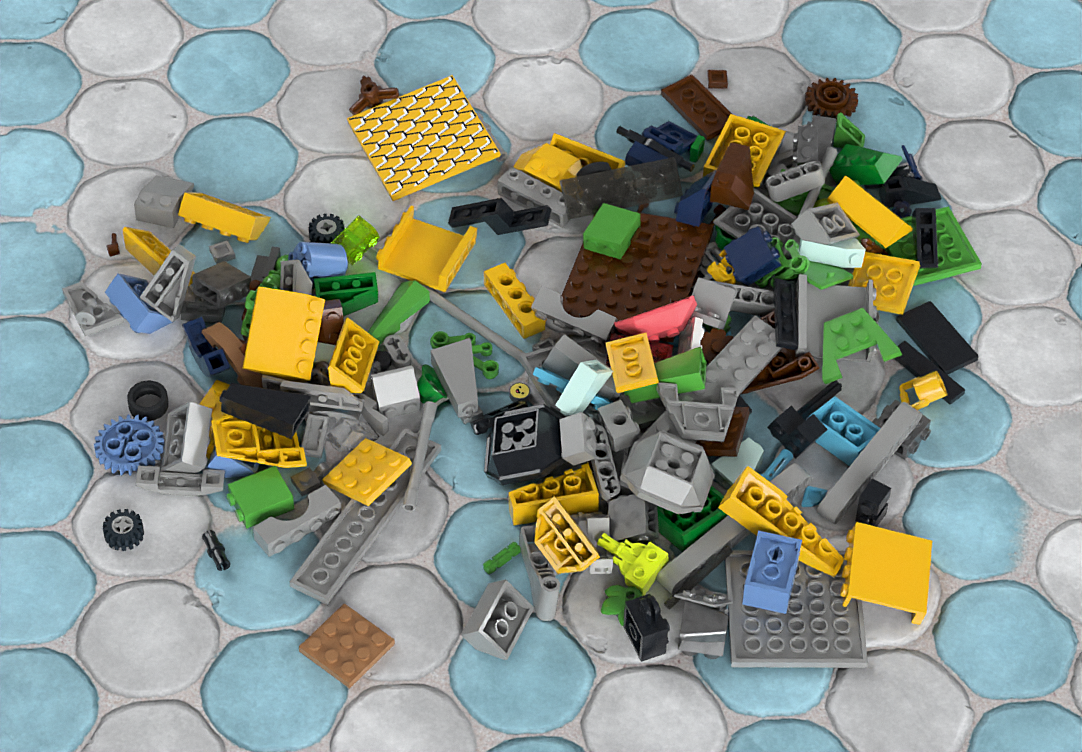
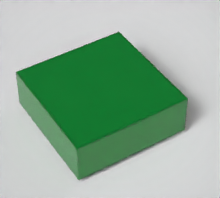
(697, 148)

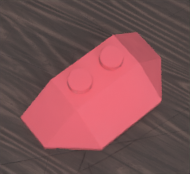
(660, 322)

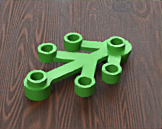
(797, 265)
(489, 368)

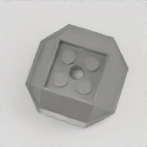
(669, 472)

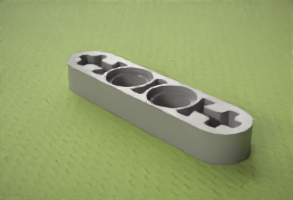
(605, 462)

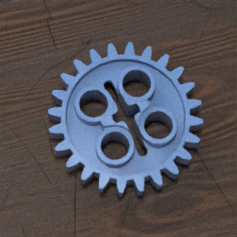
(129, 444)

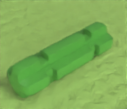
(501, 558)

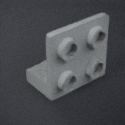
(713, 302)

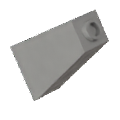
(566, 358)
(457, 375)

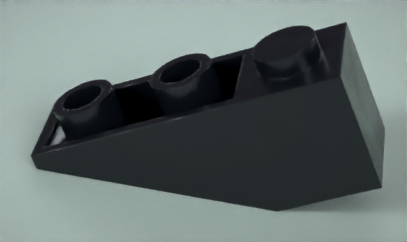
(907, 189)

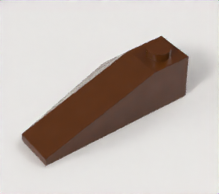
(734, 178)

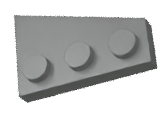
(105, 317)

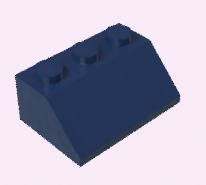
(695, 202)

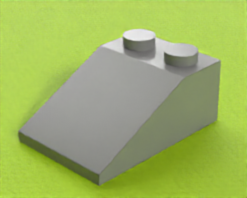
(161, 201)

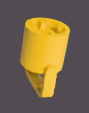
(928, 389)

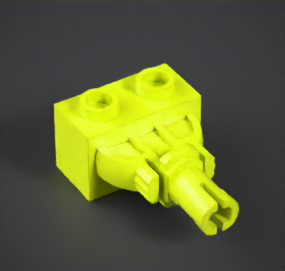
(636, 561)

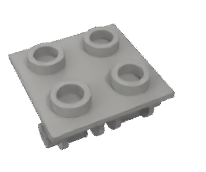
(713, 601)

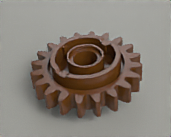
(831, 98)

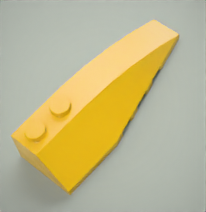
(764, 508)

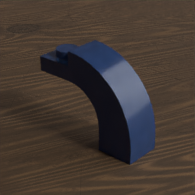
(207, 358)

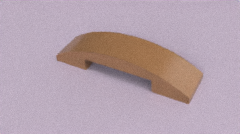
(223, 338)

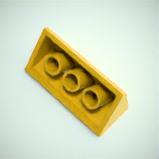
(585, 153)
(869, 213)
(147, 249)
(352, 358)

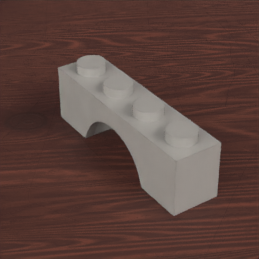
(597, 325)
(276, 534)

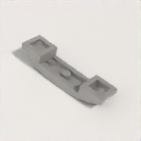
(180, 483)

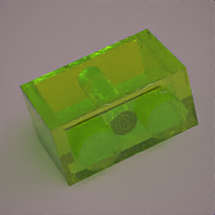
(357, 239)

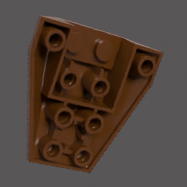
(783, 366)

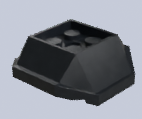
(523, 445)

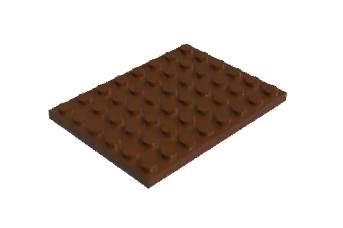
(641, 277)

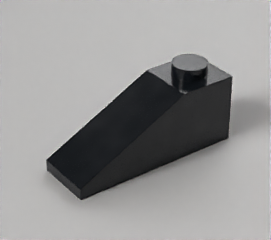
(925, 237)

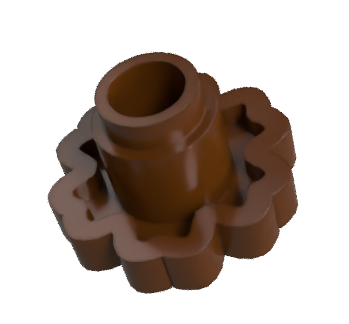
(714, 343)

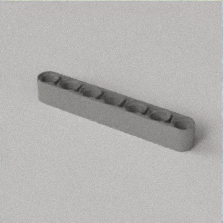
(869, 462)

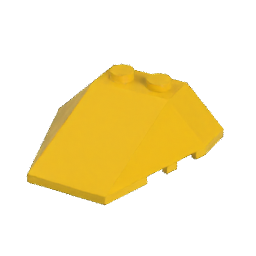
(252, 443)

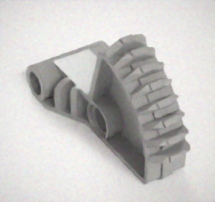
(541, 576)

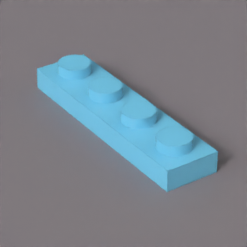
(547, 377)

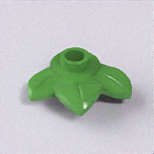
(616, 600)

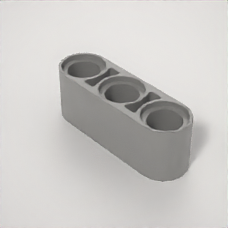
(795, 181)

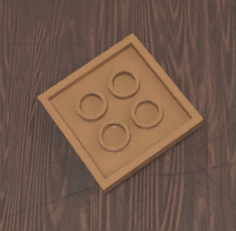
(346, 645)

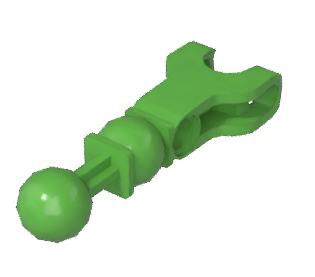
(270, 281)

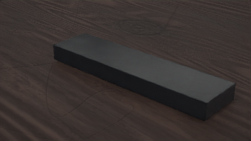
(785, 314)
(921, 366)

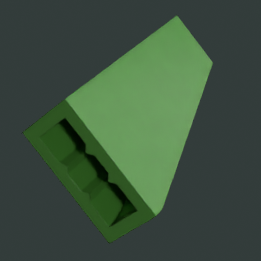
(684, 369)

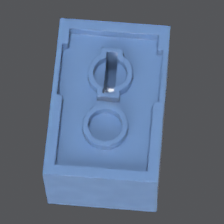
(772, 572)

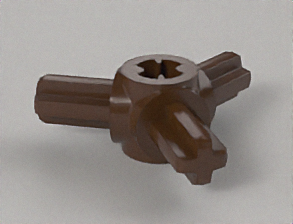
(372, 95)

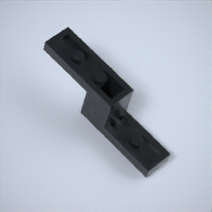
(499, 216)

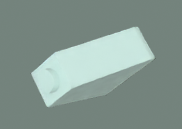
(583, 387)
(729, 468)

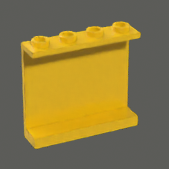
(425, 252)
(887, 569)

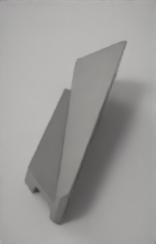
(320, 395)

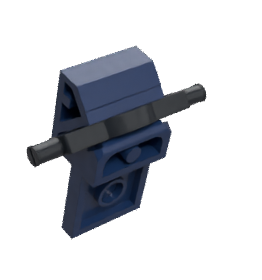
(658, 144)

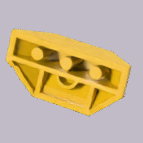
(548, 165)
(562, 539)

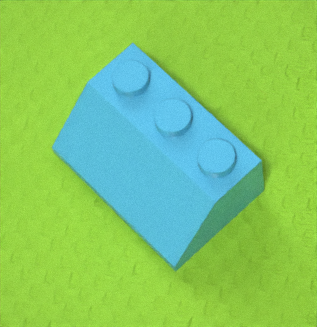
(847, 430)

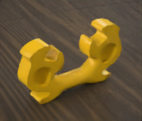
(719, 272)

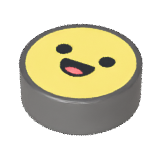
(519, 391)

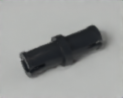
(216, 550)

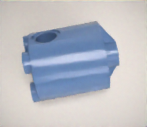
(321, 259)

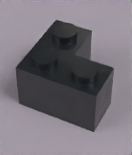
(796, 432)

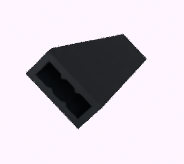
(266, 408)

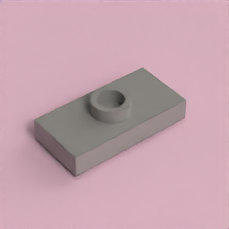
(315, 435)

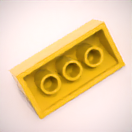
(222, 216)

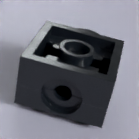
(646, 627)

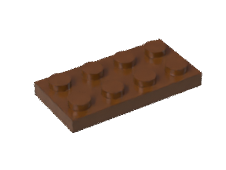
(697, 106)

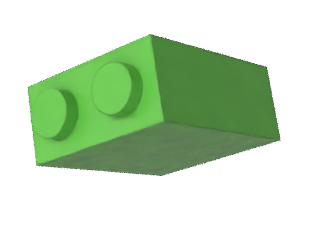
(611, 231)
(260, 497)

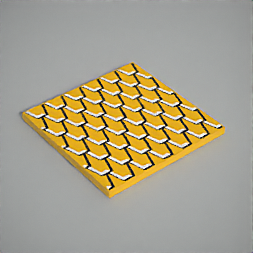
(423, 137)

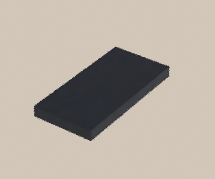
(937, 338)

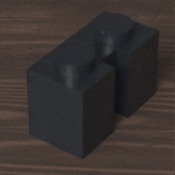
(873, 503)

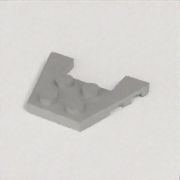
(699, 419)

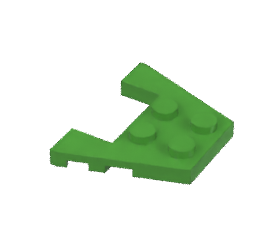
(849, 335)

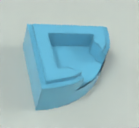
(813, 496)

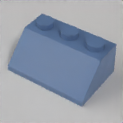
(125, 295)

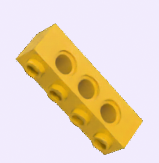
(513, 299)

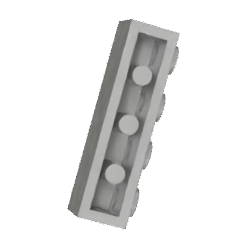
(532, 193)

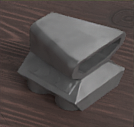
(702, 631)

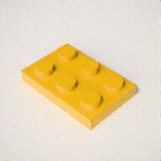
(631, 362)

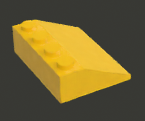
(760, 137)
(283, 334)

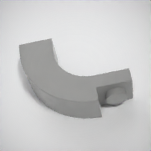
(595, 528)

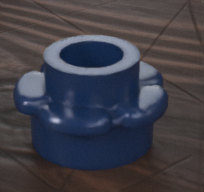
(905, 205)

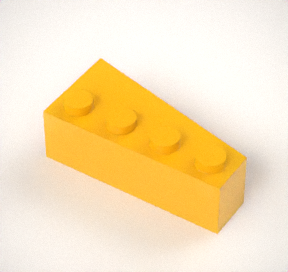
(573, 490)

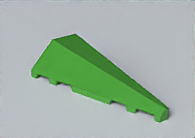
(404, 303)

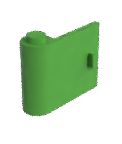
(822, 275)

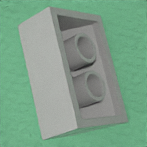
(825, 225)
(186, 439)
(498, 620)

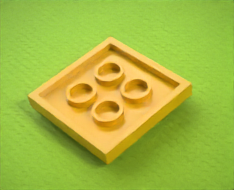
(891, 278)
(366, 471)

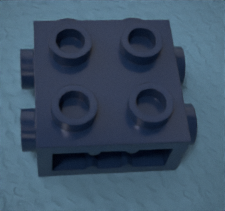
(752, 256)

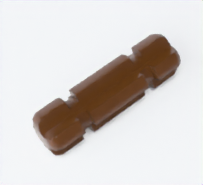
(872, 247)

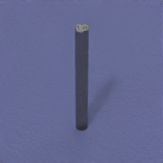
(699, 576)

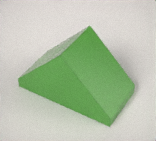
(847, 133)

